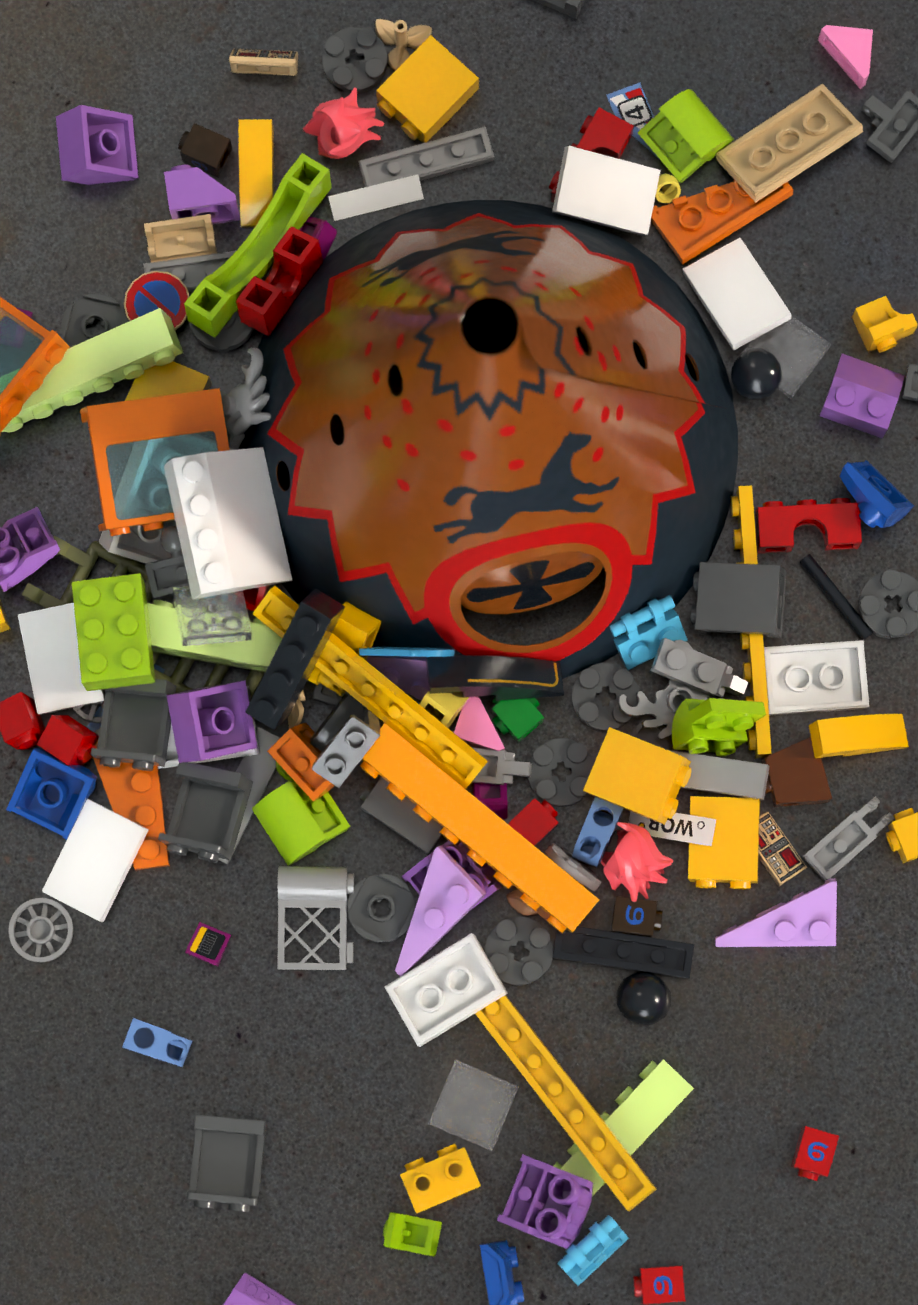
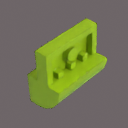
(685, 134)
(714, 724)
(297, 822)

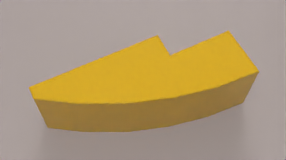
(255, 169)
(858, 735)

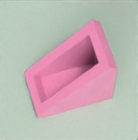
(849, 49)
(476, 727)

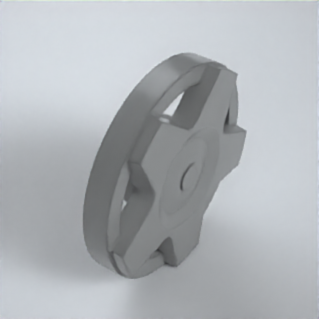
(573, 867)

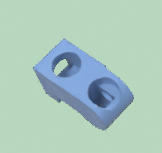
(597, 832)
(156, 1043)

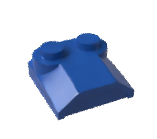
(877, 498)
(52, 792)
(497, 1265)

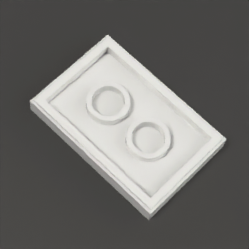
(606, 191)
(736, 293)
(54, 659)
(816, 677)
(95, 860)
(446, 990)

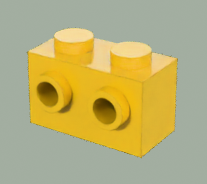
(439, 1179)

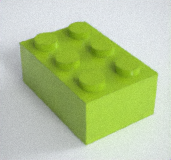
(113, 632)

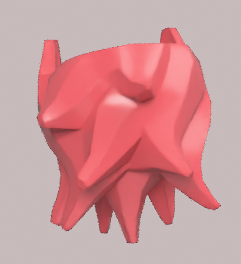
(342, 126)
(634, 861)

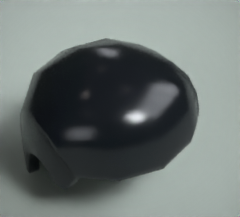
(756, 374)
(643, 998)

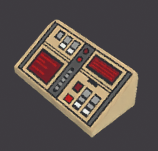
(264, 62)
(777, 852)

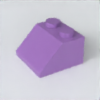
(96, 146)
(196, 193)
(862, 396)
(211, 721)

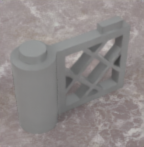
(314, 888)

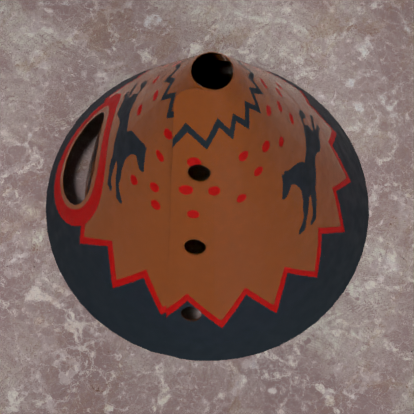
(504, 469)

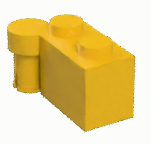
(357, 631)

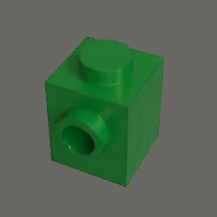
(516, 717)

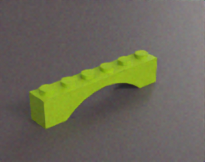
(293, 203)

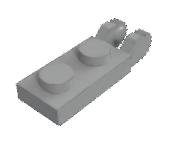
(845, 841)

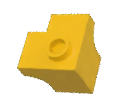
(881, 325)

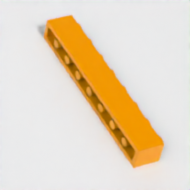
(479, 829)

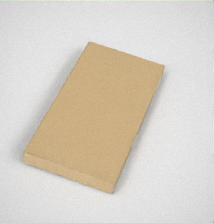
(789, 142)

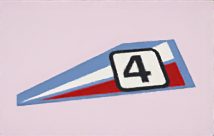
(633, 108)

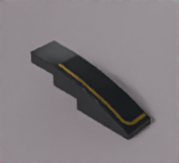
(495, 675)

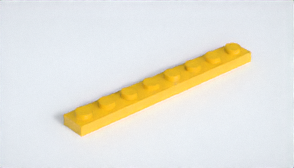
(754, 670)
(381, 696)
(566, 1102)

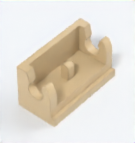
(180, 238)

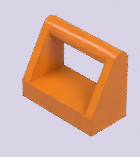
(296, 757)

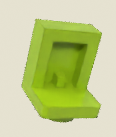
(412, 1234)

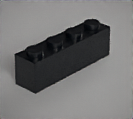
(295, 659)

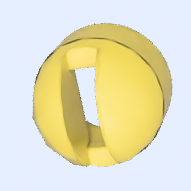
(670, 189)

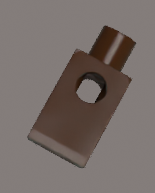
(797, 776)

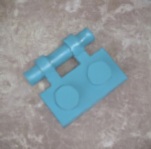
(645, 630)
(592, 1250)

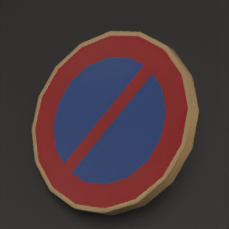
(157, 291)

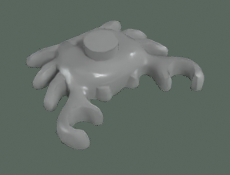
(244, 403)
(665, 703)

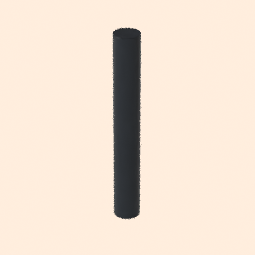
(836, 597)

